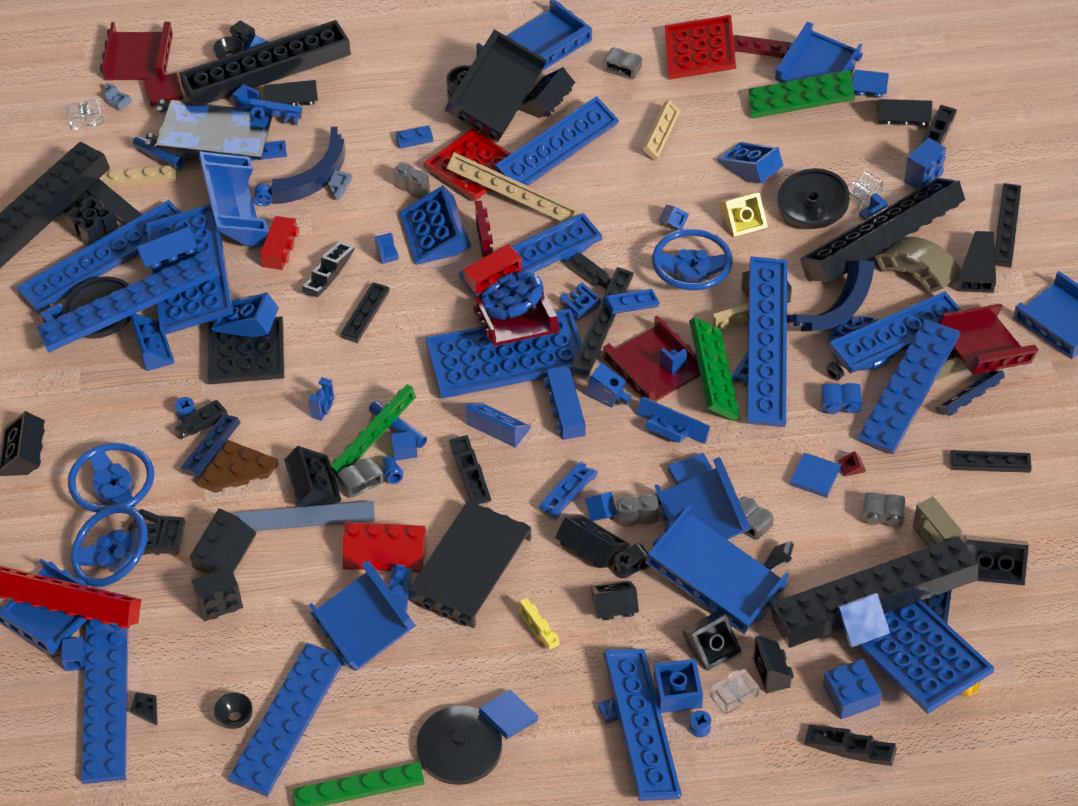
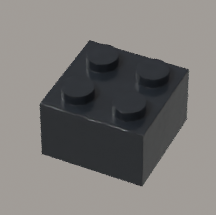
(217, 593)

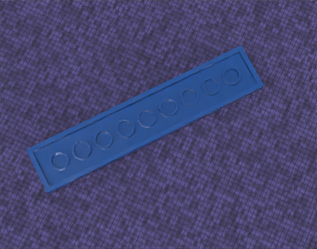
(92, 260)
(127, 301)
(767, 342)
(105, 703)

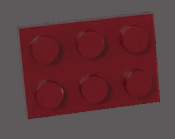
(483, 227)

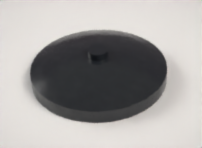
(813, 198)
(93, 290)
(458, 745)

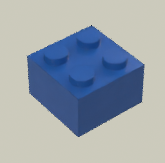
(925, 164)
(678, 685)
(852, 689)

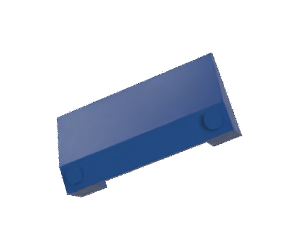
(231, 198)

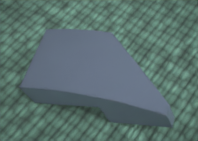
(339, 183)

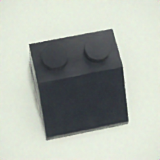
(615, 600)
(712, 640)
(771, 665)

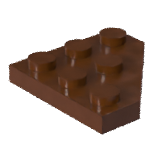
(236, 467)

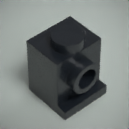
(242, 31)

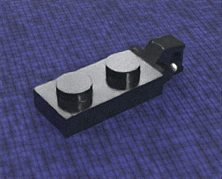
(588, 270)
(200, 419)

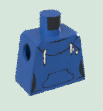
(607, 387)

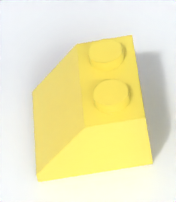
(744, 214)

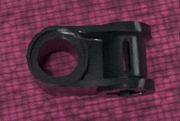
(630, 560)

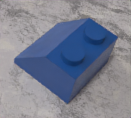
(870, 82)

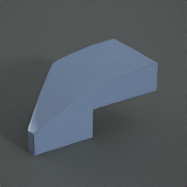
(115, 98)

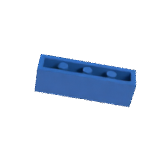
(565, 402)

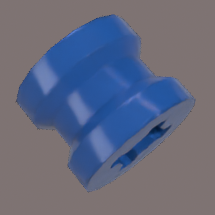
(263, 195)
(188, 405)
(700, 729)

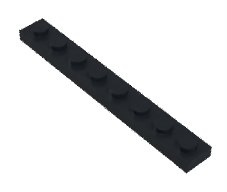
(600, 325)

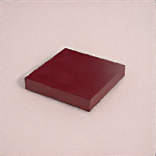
(163, 87)

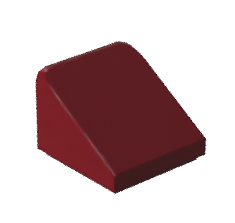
(852, 464)

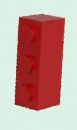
(279, 242)
(491, 267)

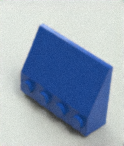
(434, 227)

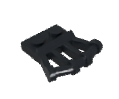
(167, 532)

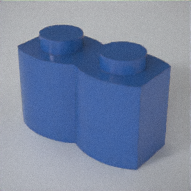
(841, 398)

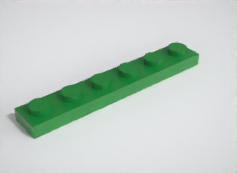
(374, 430)
(359, 786)

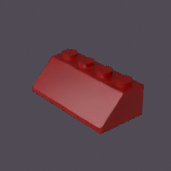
(384, 546)

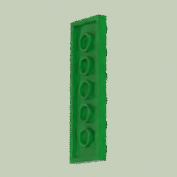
(801, 94)
(714, 369)

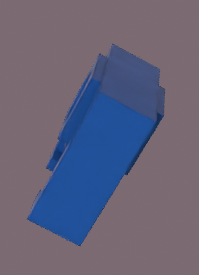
(582, 304)
(323, 400)

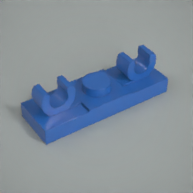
(275, 110)
(400, 583)

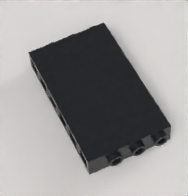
(495, 85)
(468, 563)

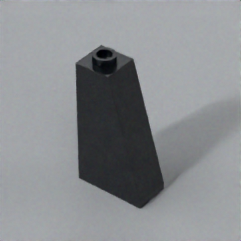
(979, 267)

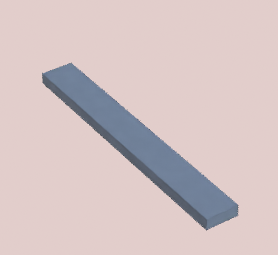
(308, 516)

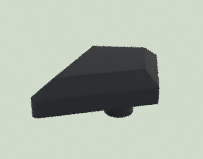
(779, 555)
(145, 707)

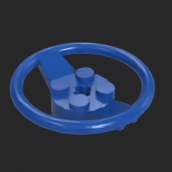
(692, 265)
(110, 480)
(113, 551)

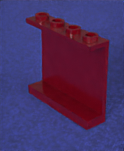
(136, 54)
(534, 323)
(985, 340)
(640, 362)

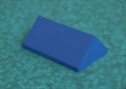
(151, 342)
(496, 423)

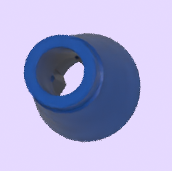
(392, 470)

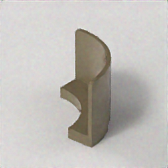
(923, 259)

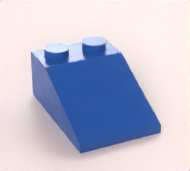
(752, 161)
(251, 317)

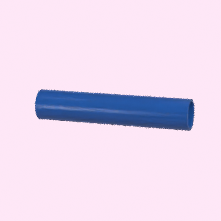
(159, 153)
(399, 424)

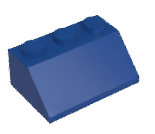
(168, 247)

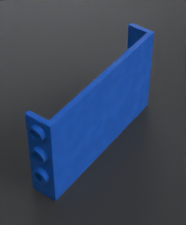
(552, 34)
(714, 571)

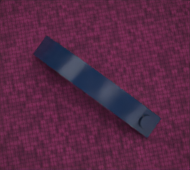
(314, 179)
(851, 298)

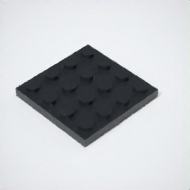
(246, 358)

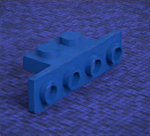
(671, 423)

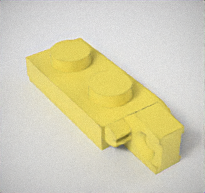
(538, 625)

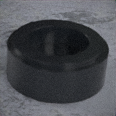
(834, 371)

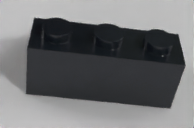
(292, 92)
(547, 93)
(904, 111)
(22, 445)
(311, 478)
(590, 540)
(222, 543)
(999, 559)

